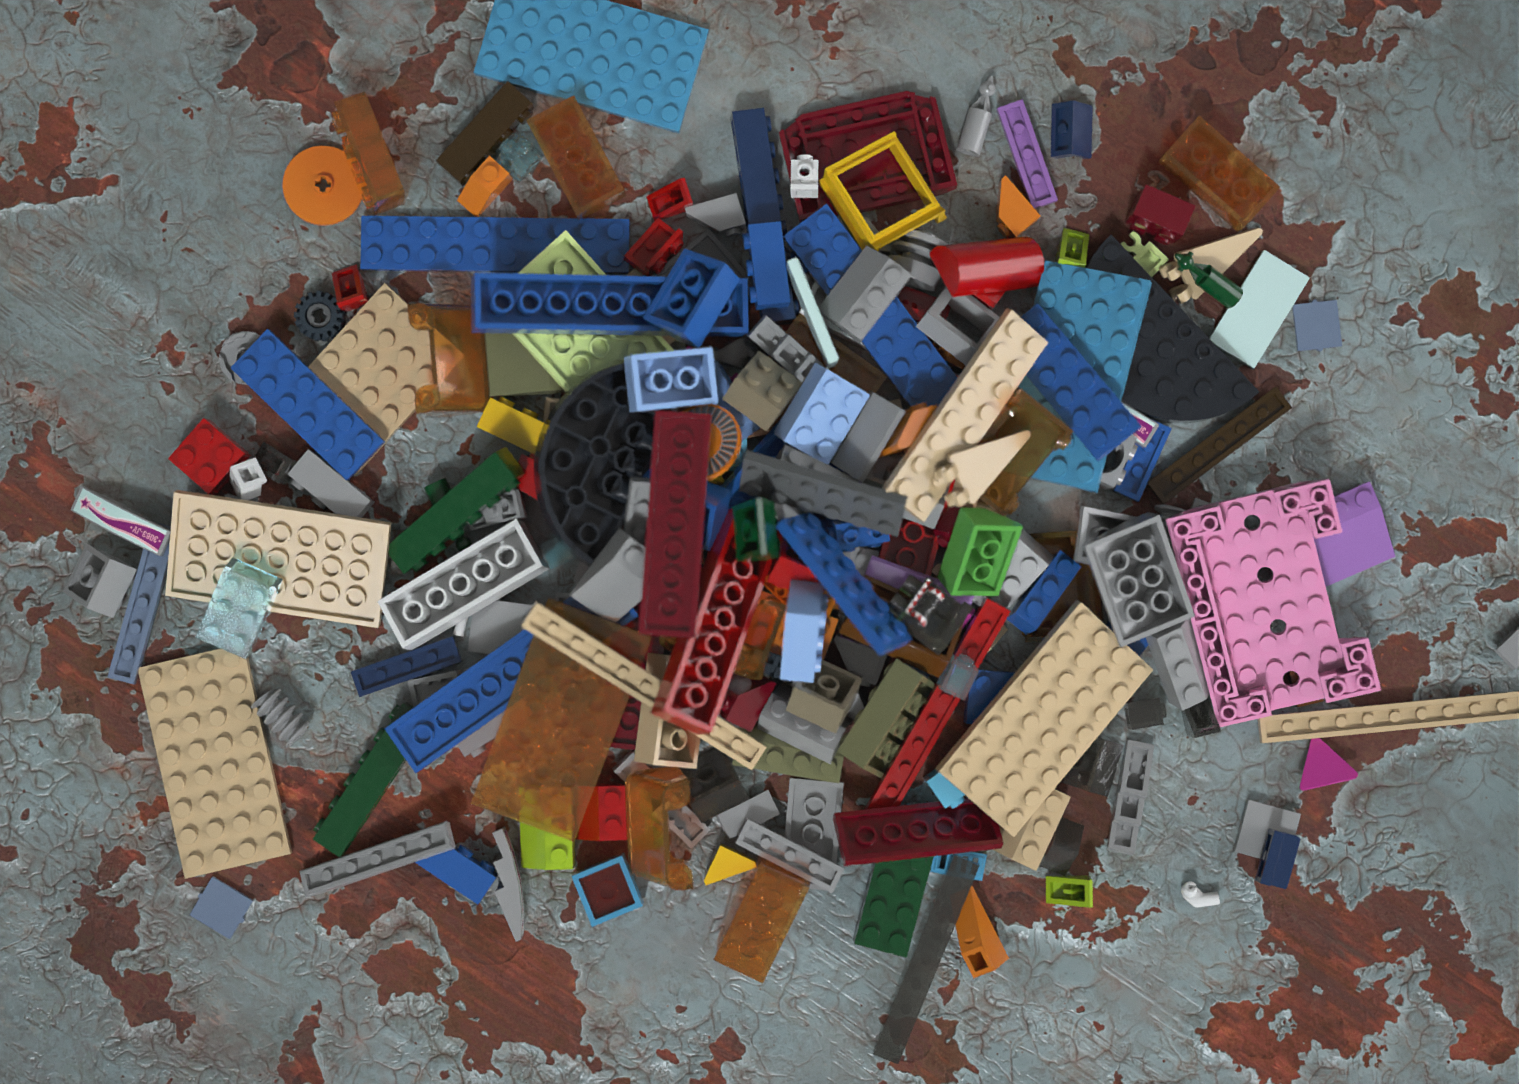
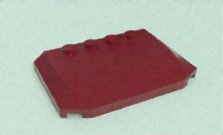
(880, 180)

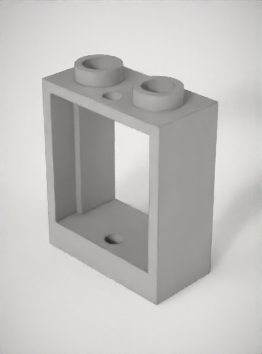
(950, 337)

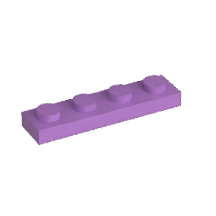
(1027, 154)

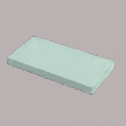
(1265, 302)
(812, 313)

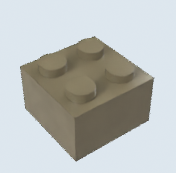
(762, 390)
(827, 698)

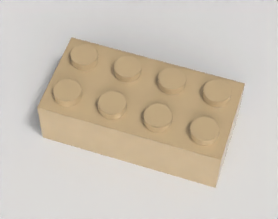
(660, 740)

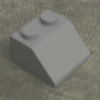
(100, 581)

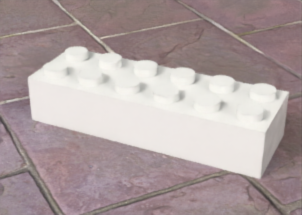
(463, 585)

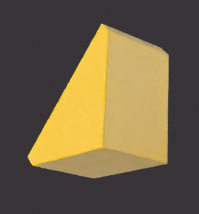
(728, 863)

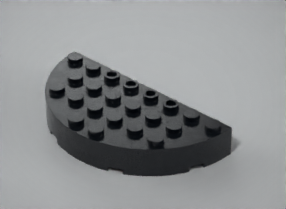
(1175, 366)
(587, 461)

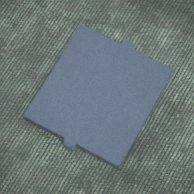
(1317, 325)
(221, 907)

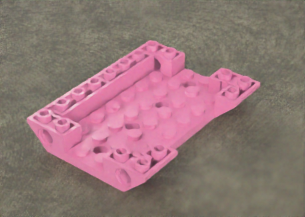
(1235, 608)

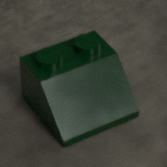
(756, 530)

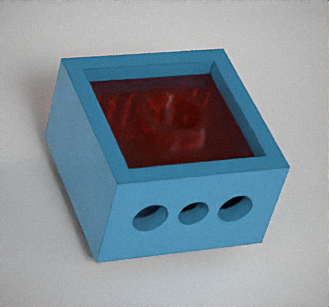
(607, 889)

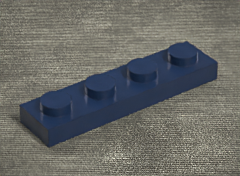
(406, 666)

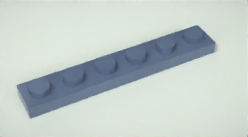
(139, 616)

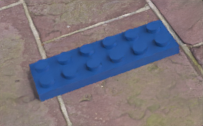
(1077, 390)
(307, 404)
(844, 583)

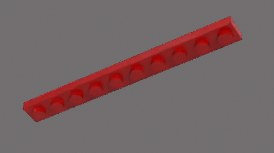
(936, 711)

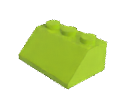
(545, 850)

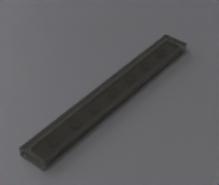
(926, 958)

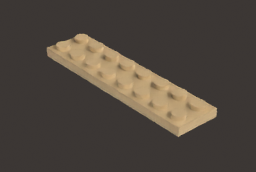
(966, 411)

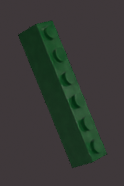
(455, 510)
(362, 791)

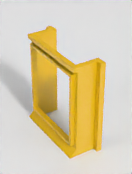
(849, 212)

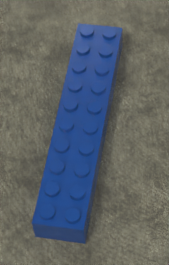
(582, 305)

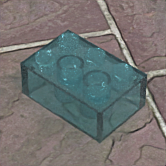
(239, 608)

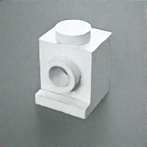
(804, 185)
(247, 479)

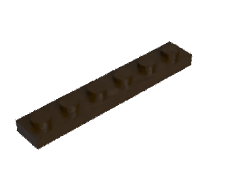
(1219, 445)

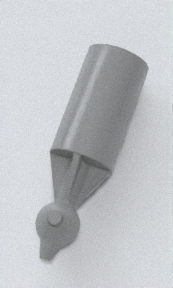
(977, 121)

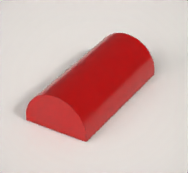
(989, 265)

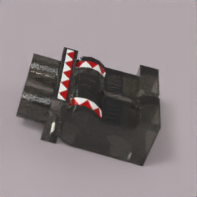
(930, 613)

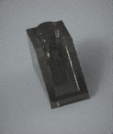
(737, 353)

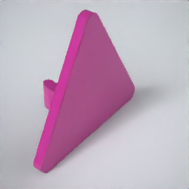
(1324, 767)

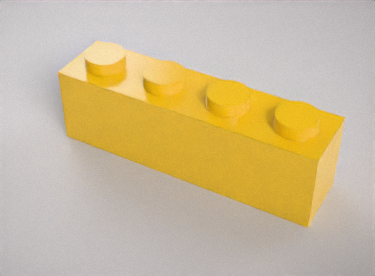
(510, 424)

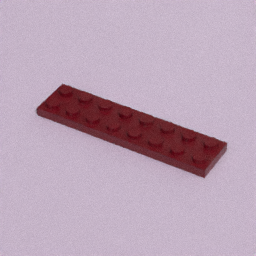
(675, 524)

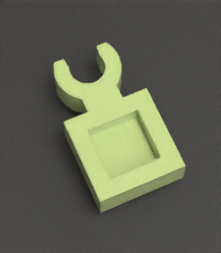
(1147, 256)

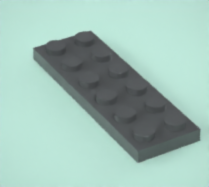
(822, 493)

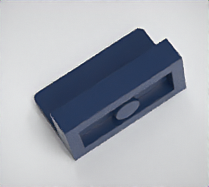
(1071, 130)
(1277, 859)

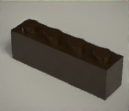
(485, 133)

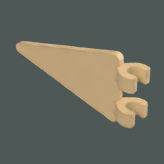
(1217, 253)
(978, 467)

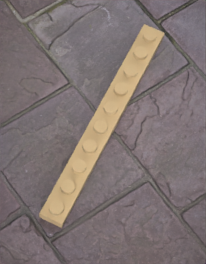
(630, 678)
(1389, 717)

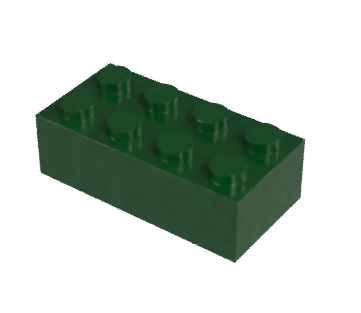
(892, 905)

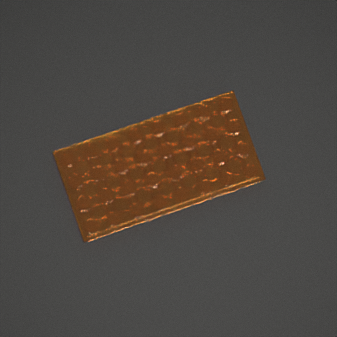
(557, 730)

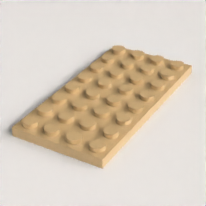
(327, 561)
(1044, 718)
(214, 762)

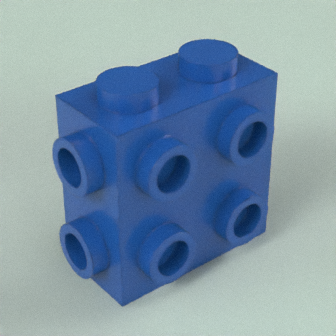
(850, 536)

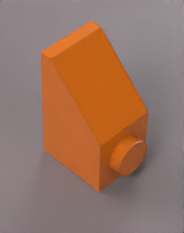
(484, 186)
(1013, 210)

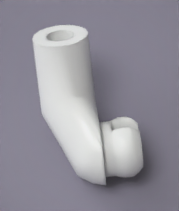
(1197, 898)

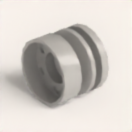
(916, 259)

